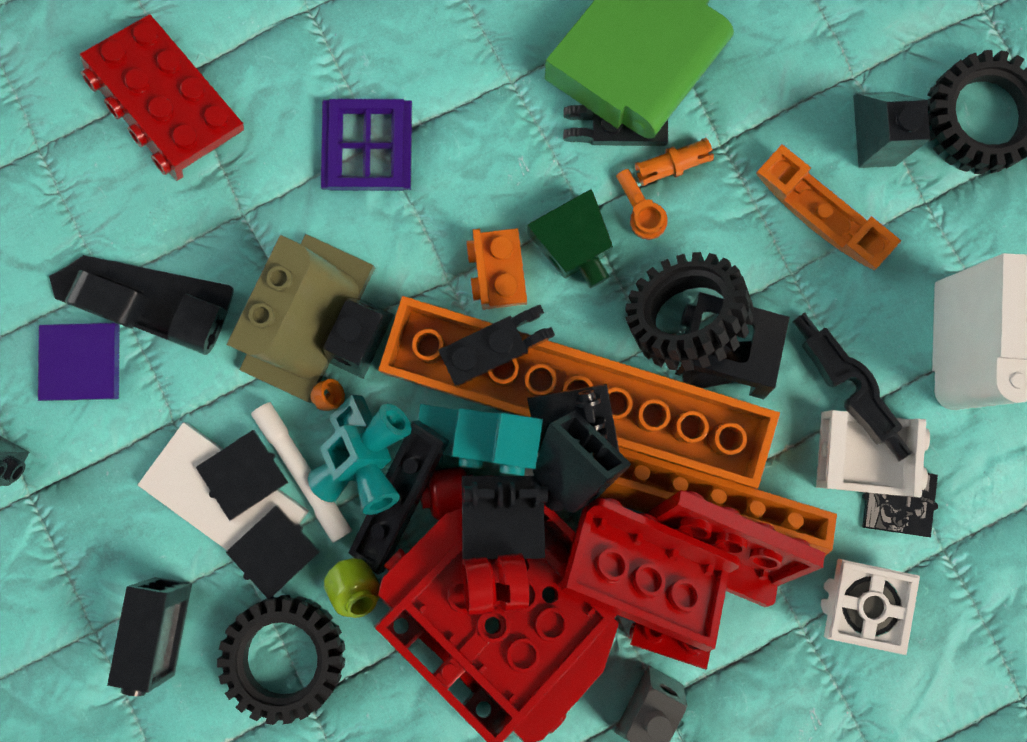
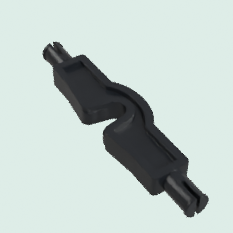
(865, 403)

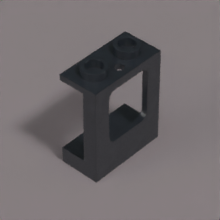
(764, 354)

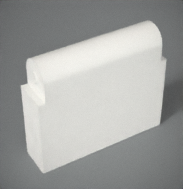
(981, 334)

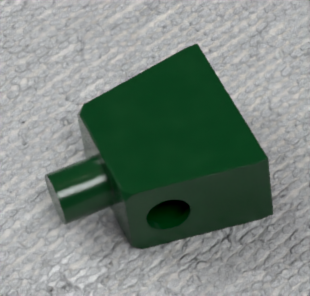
(574, 238)

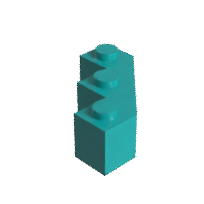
(486, 437)

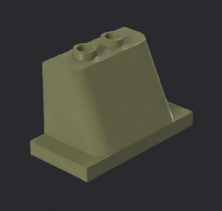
(295, 312)

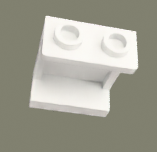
(855, 463)

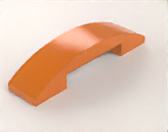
(824, 211)

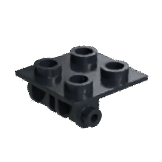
(590, 402)
(503, 516)

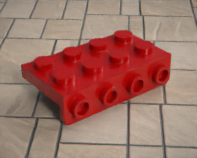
(159, 95)
(764, 554)
(649, 572)

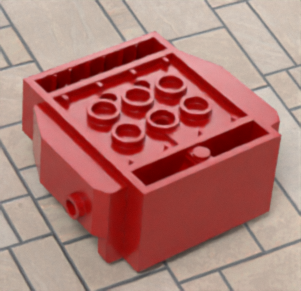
(526, 669)

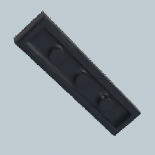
(409, 476)

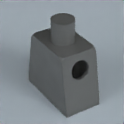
(652, 712)

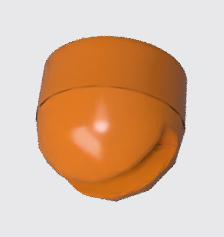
(330, 401)

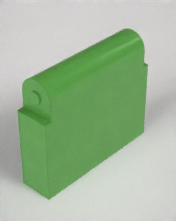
(637, 58)

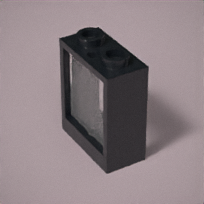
(149, 635)

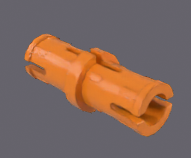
(674, 161)

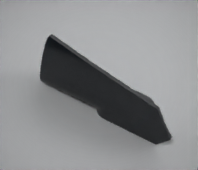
(152, 300)

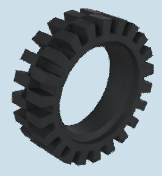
(944, 117)
(704, 342)
(238, 674)

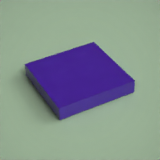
(78, 362)

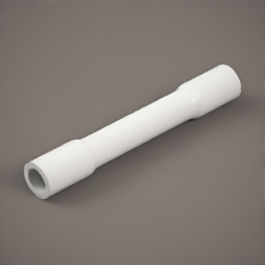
(278, 435)

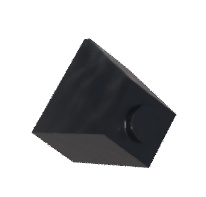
(889, 127)

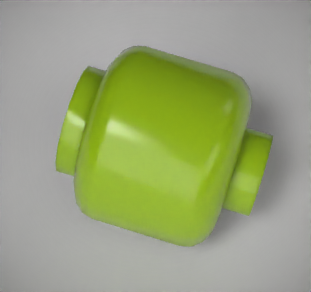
(352, 588)

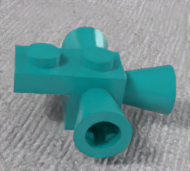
(359, 453)

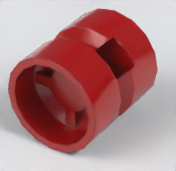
(482, 593)

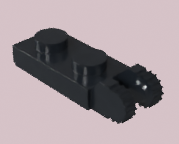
(605, 133)
(492, 346)

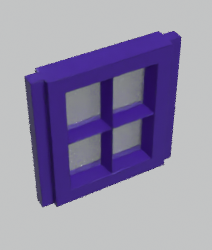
(366, 145)

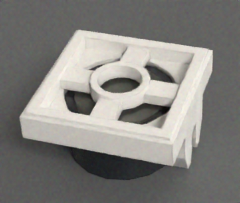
(870, 605)

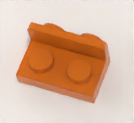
(498, 267)

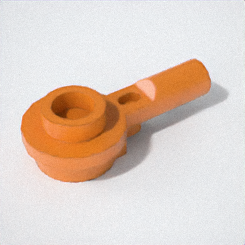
(647, 218)

